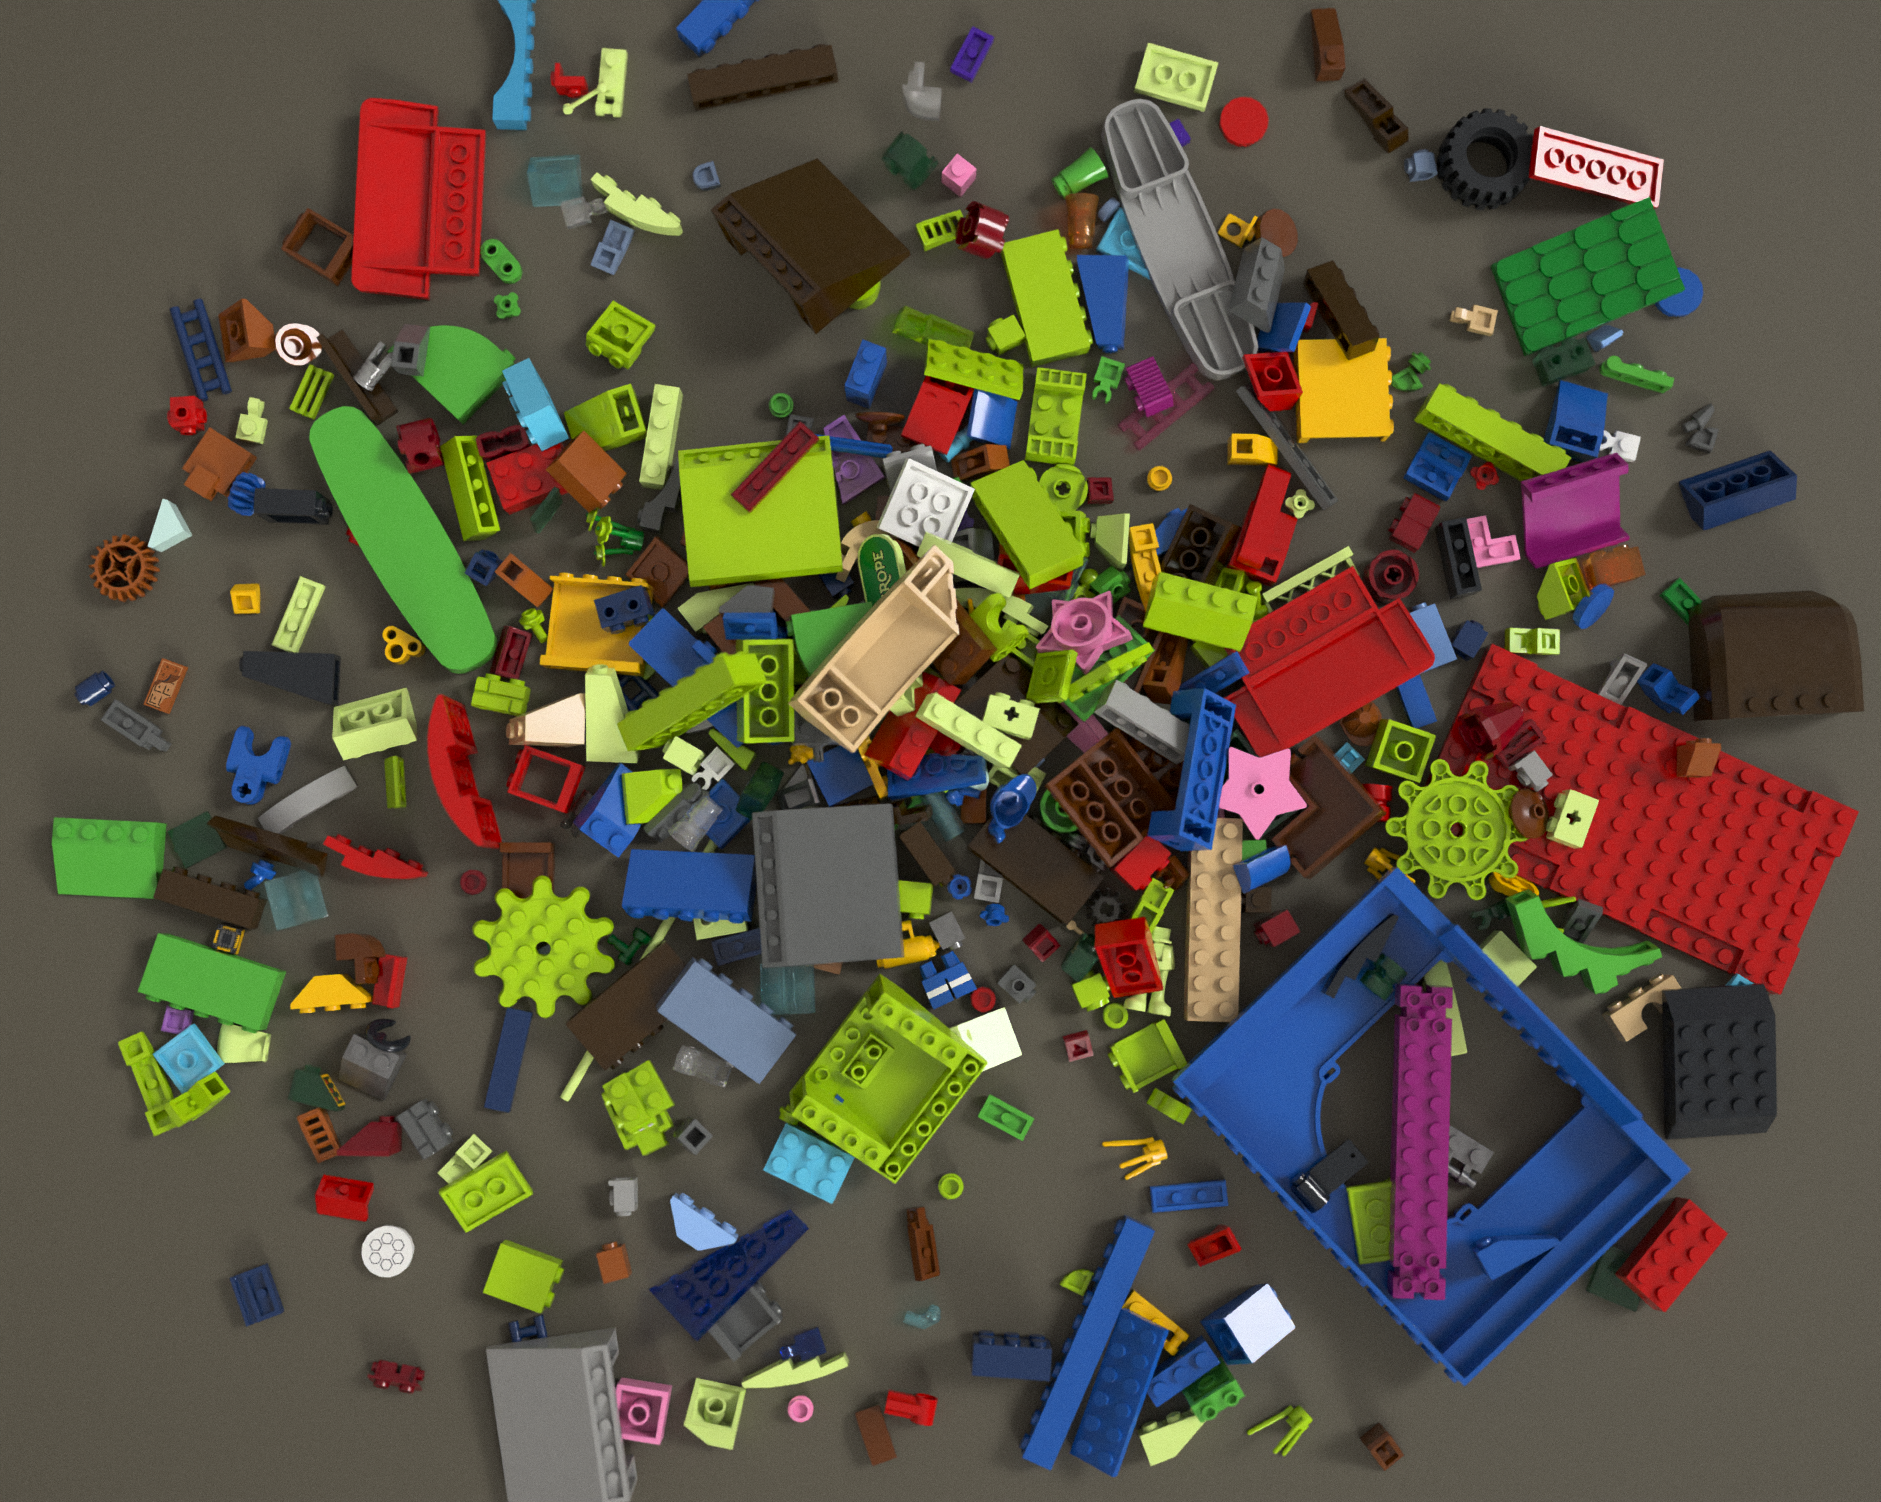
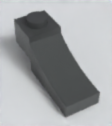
(654, 514)

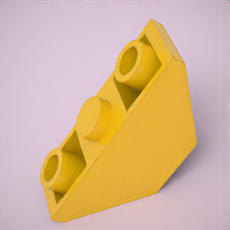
(331, 992)

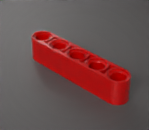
(1263, 517)

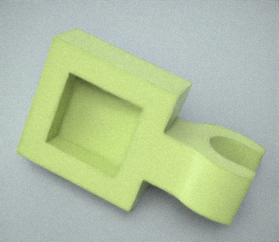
(252, 426)

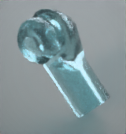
(925, 1320)

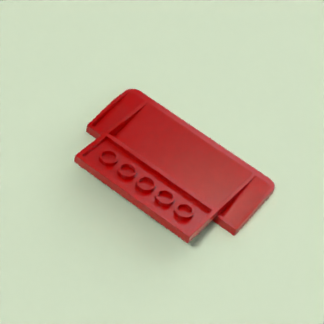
(415, 199)
(1323, 661)

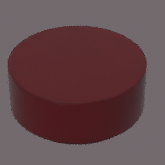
(473, 882)

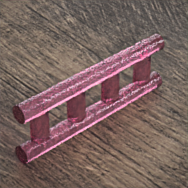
(1181, 408)

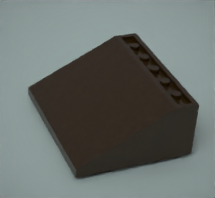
(811, 239)

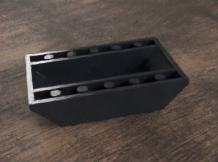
(1718, 1061)

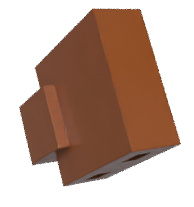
(216, 465)

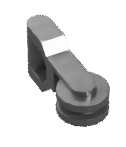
(1076, 841)

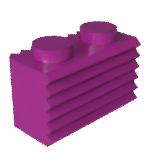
(1149, 386)

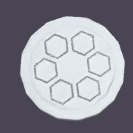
(387, 1251)

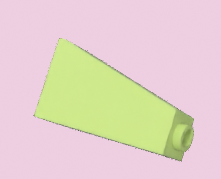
(603, 711)

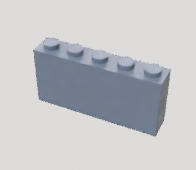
(726, 1019)

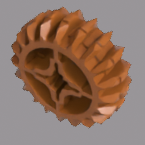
(105, 577)

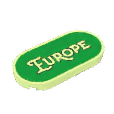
(879, 565)

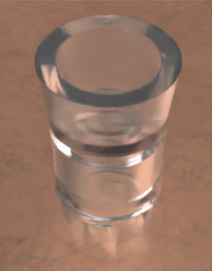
(695, 823)

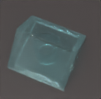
(554, 179)

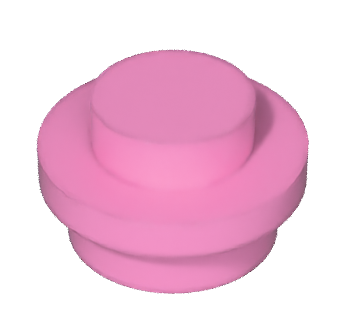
(800, 1408)

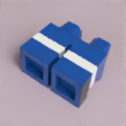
(935, 984)

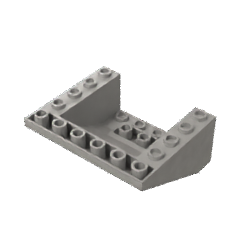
(560, 1419)

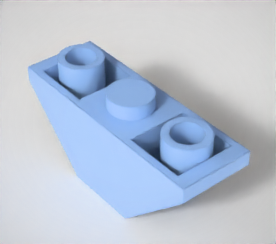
(698, 1225)

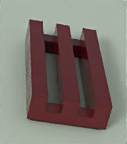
(1535, 730)

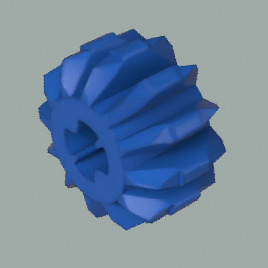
(243, 493)

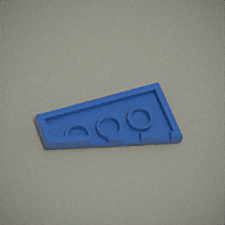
(938, 774)

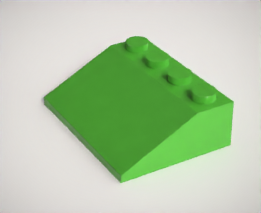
(108, 857)

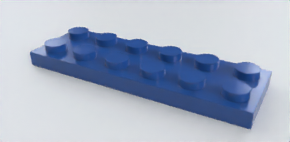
(1119, 1392)

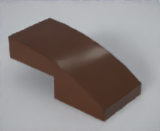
(876, 1435)

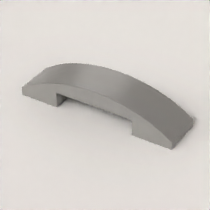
(308, 800)

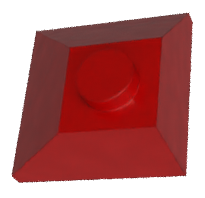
(1273, 379)

